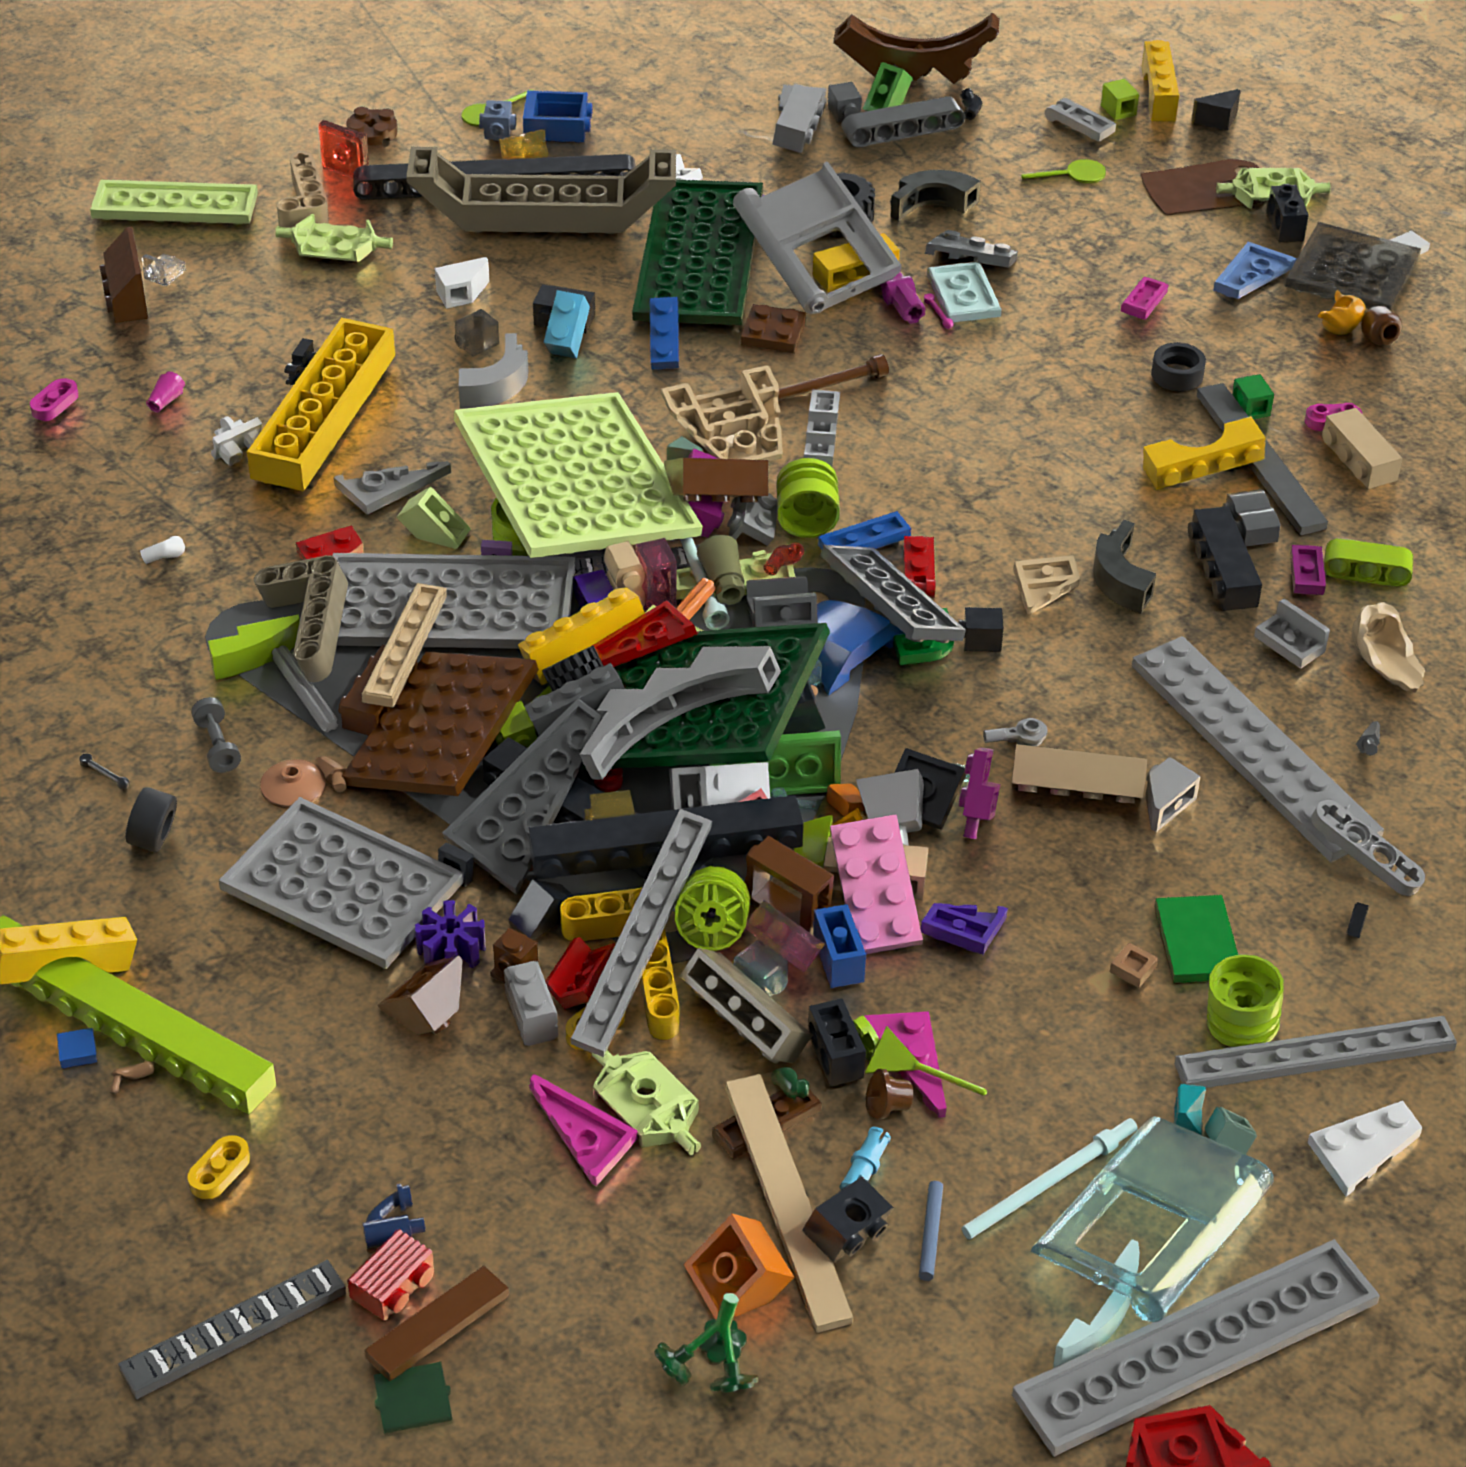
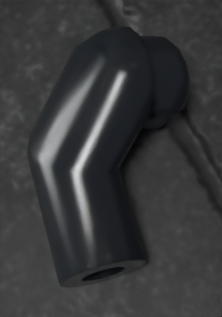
(972, 103)

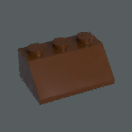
(123, 279)
(718, 479)

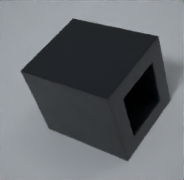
(983, 629)

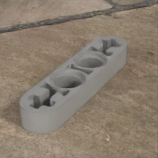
(1370, 844)

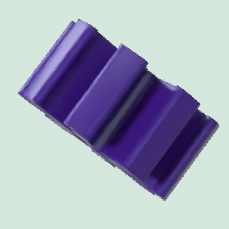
(451, 934)

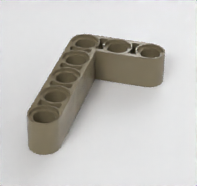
(323, 590)

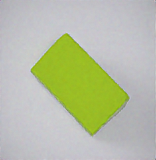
(815, 839)

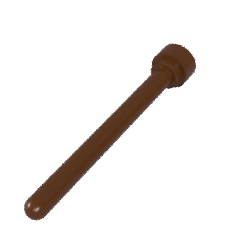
(876, 366)

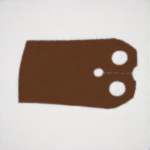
(1194, 186)

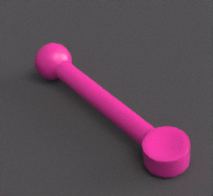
(930, 299)

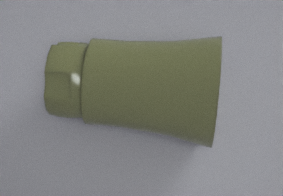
(722, 565)

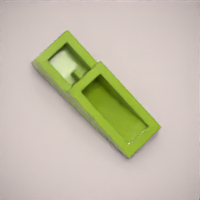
(252, 645)

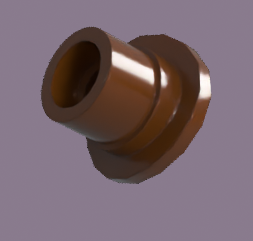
(887, 1094)

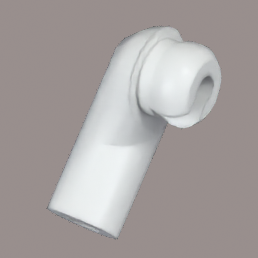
(166, 549)

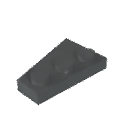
(962, 247)

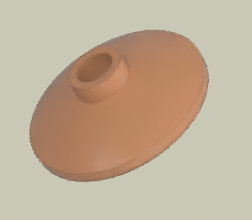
(290, 780)

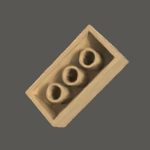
(1079, 771)

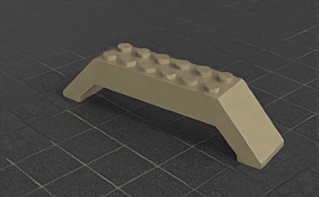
(541, 201)

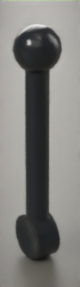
(86, 760)

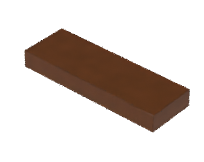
(788, 1112)

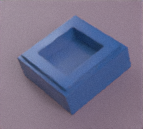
(77, 1048)

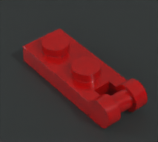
(920, 563)

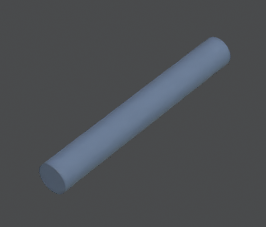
(931, 1231)

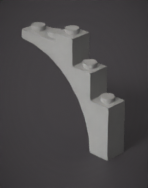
(671, 692)

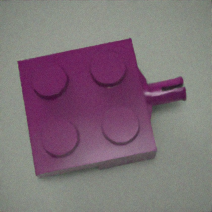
(979, 796)

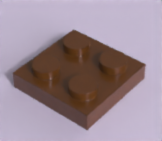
(773, 328)

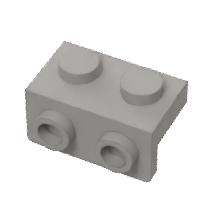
(754, 519)
(1293, 634)

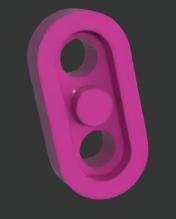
(54, 399)
(1316, 414)

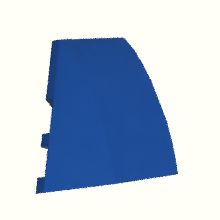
(852, 639)

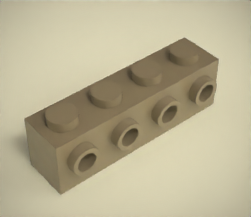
(745, 1006)

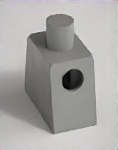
(895, 794)

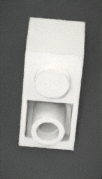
(462, 281)

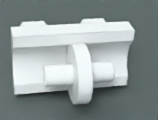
(233, 437)

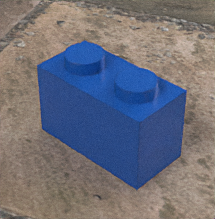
(843, 951)

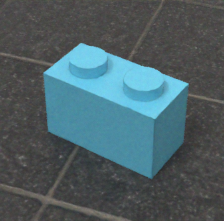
(566, 324)

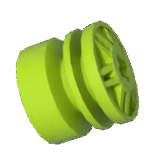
(807, 498)
(715, 889)
(1244, 1000)

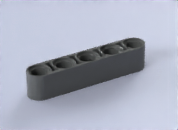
(903, 121)

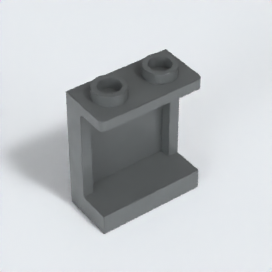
(781, 602)

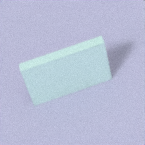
(964, 292)

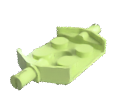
(1256, 183)
(318, 240)
(657, 1117)

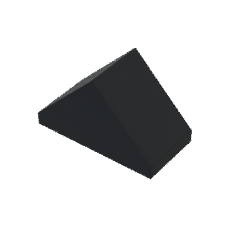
(1216, 109)
(539, 908)

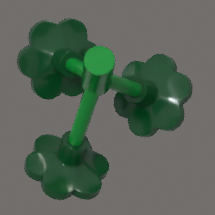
(721, 1341)

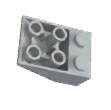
(716, 784)

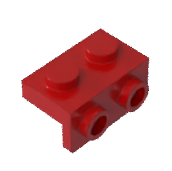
(577, 973)

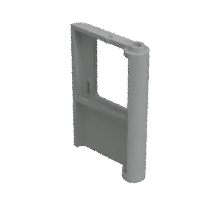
(808, 212)

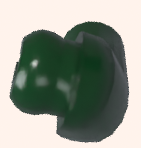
(789, 1083)

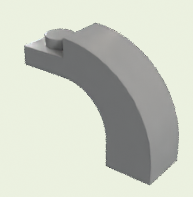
(496, 382)

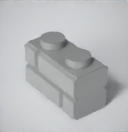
(531, 1003)

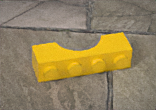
(1163, 89)
(1173, 463)
(102, 942)

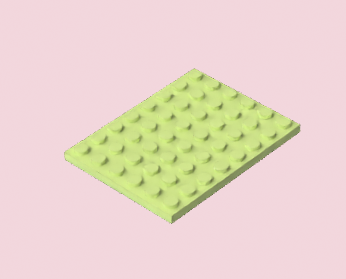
(575, 474)

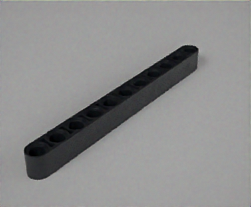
(379, 175)

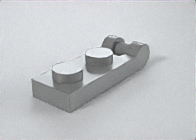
(1080, 119)

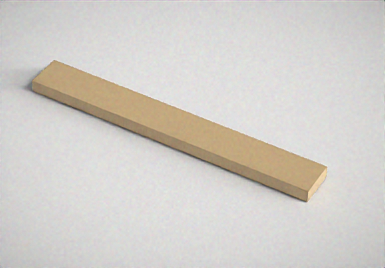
(788, 1203)

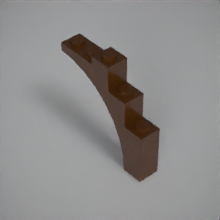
(947, 54)

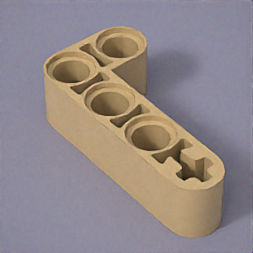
(309, 192)

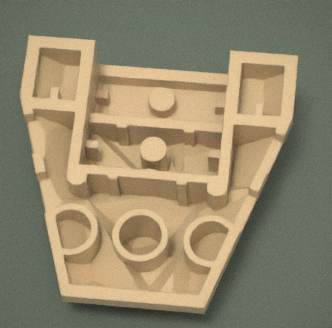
(735, 420)

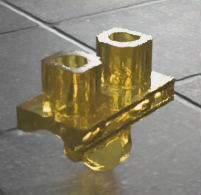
(524, 145)

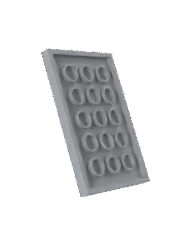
(341, 881)

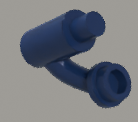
(379, 1230)

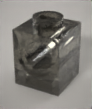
(476, 332)

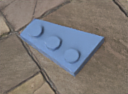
(1251, 270)

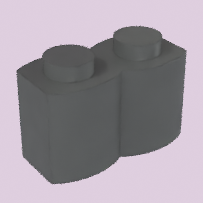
(1254, 517)

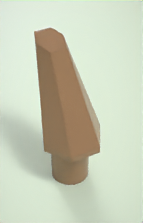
(332, 772)

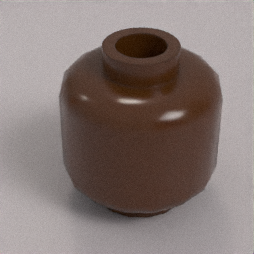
(1381, 326)

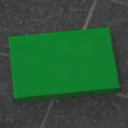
(1194, 935)

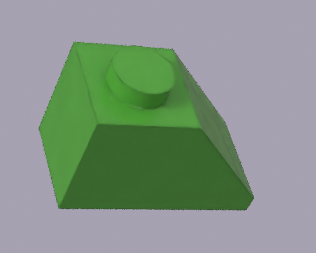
(888, 88)

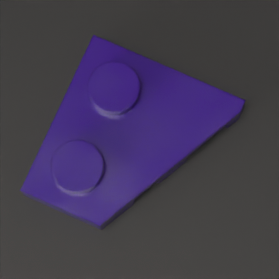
(963, 925)

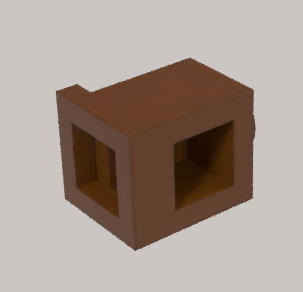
(512, 950)

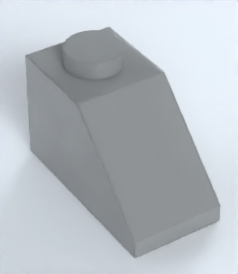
(1169, 791)

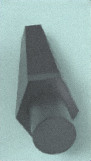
(1370, 739)

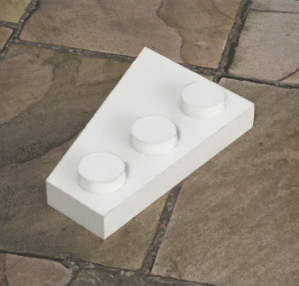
(1363, 1143)

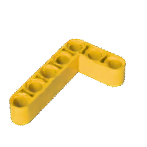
(605, 917)

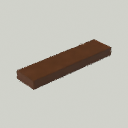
(436, 1323)

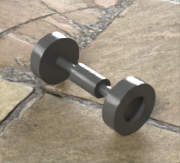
(223, 755)

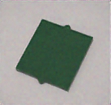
(413, 1398)

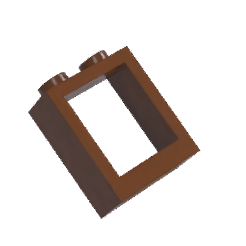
(795, 871)

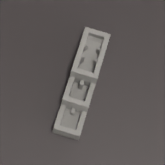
(822, 425)

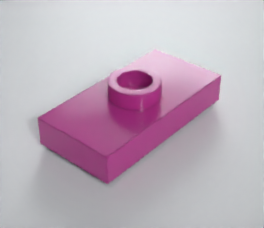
(1144, 297)

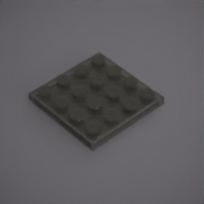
(1354, 265)

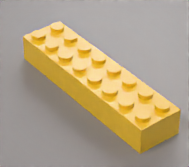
(321, 404)

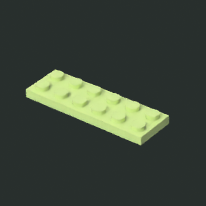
(174, 201)

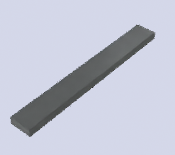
(1271, 471)

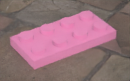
(877, 883)

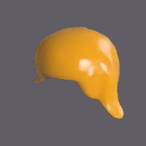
(1344, 315)

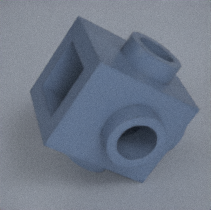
(497, 120)

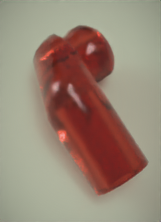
(783, 556)

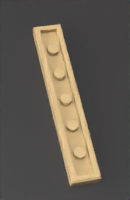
(404, 645)

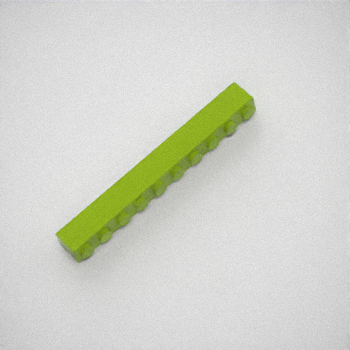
(153, 1030)

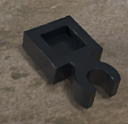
(300, 359)

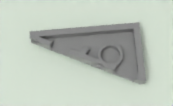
(388, 485)

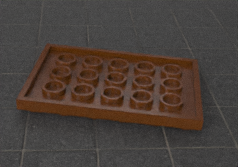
(441, 723)

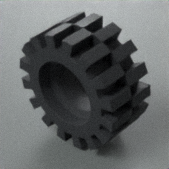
(572, 668)

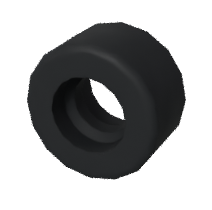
(151, 819)

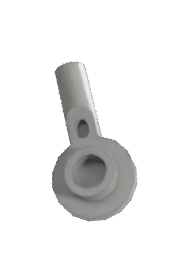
(1027, 732)

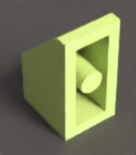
(433, 520)

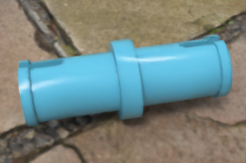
(866, 1160)

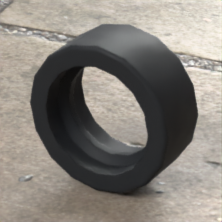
(1178, 354)

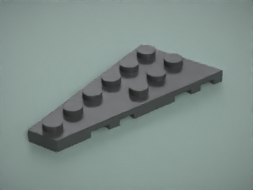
(524, 797)

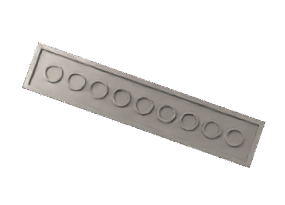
(1247, 739)
(1193, 1347)

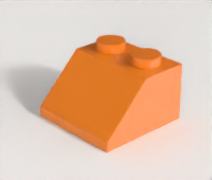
(740, 1262)

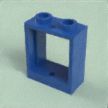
(558, 105)

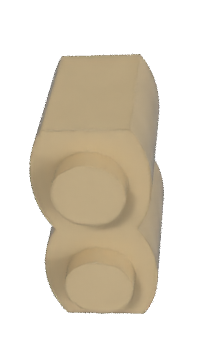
(625, 569)

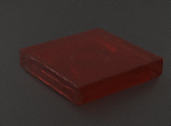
(342, 148)

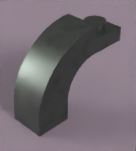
(935, 188)
(1116, 576)

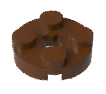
(374, 123)

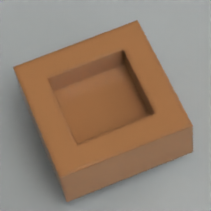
(1133, 965)

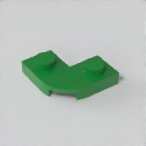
(918, 652)

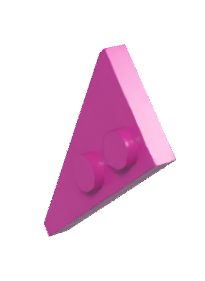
(916, 1034)
(589, 1133)

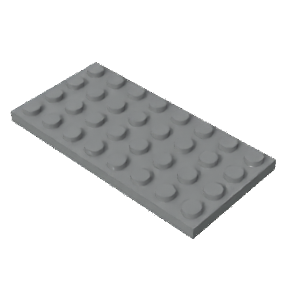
(487, 603)

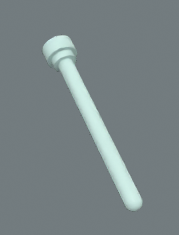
(714, 613)

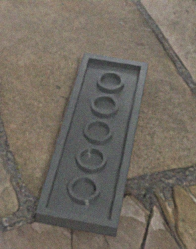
(893, 594)

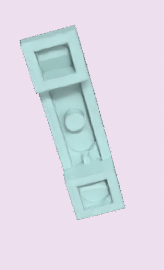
(1083, 1338)

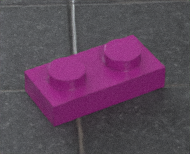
(1307, 569)

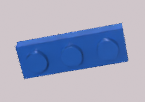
(664, 333)
(870, 533)

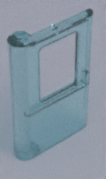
(1179, 1173)

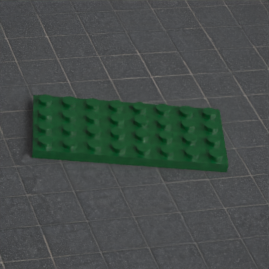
(698, 253)

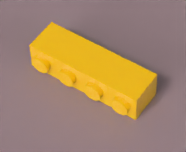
(581, 630)

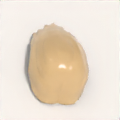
(1386, 646)

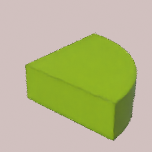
(867, 1035)

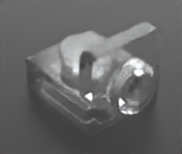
(162, 269)

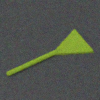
(895, 1057)

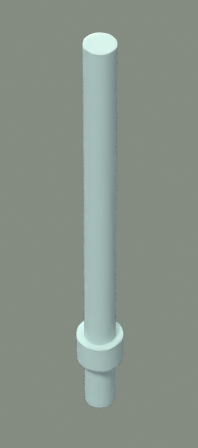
(1102, 1144)

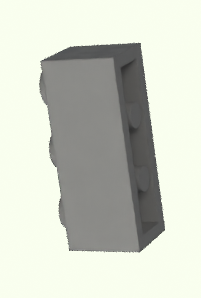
(799, 118)

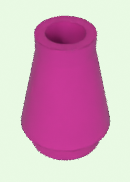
(165, 391)

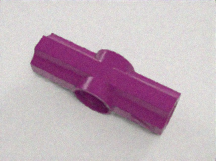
(902, 294)

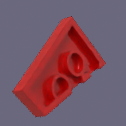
(646, 634)

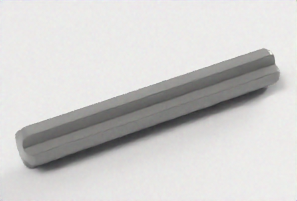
(304, 689)

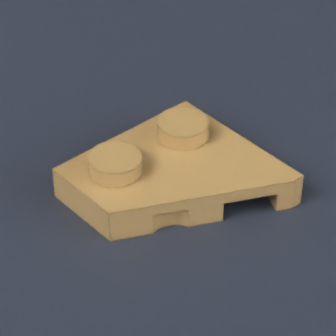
(1045, 580)

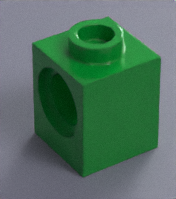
(1253, 396)

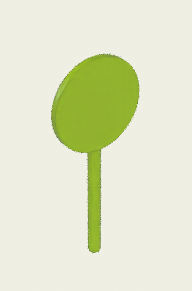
(471, 113)
(1080, 170)

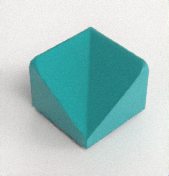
(1189, 1107)

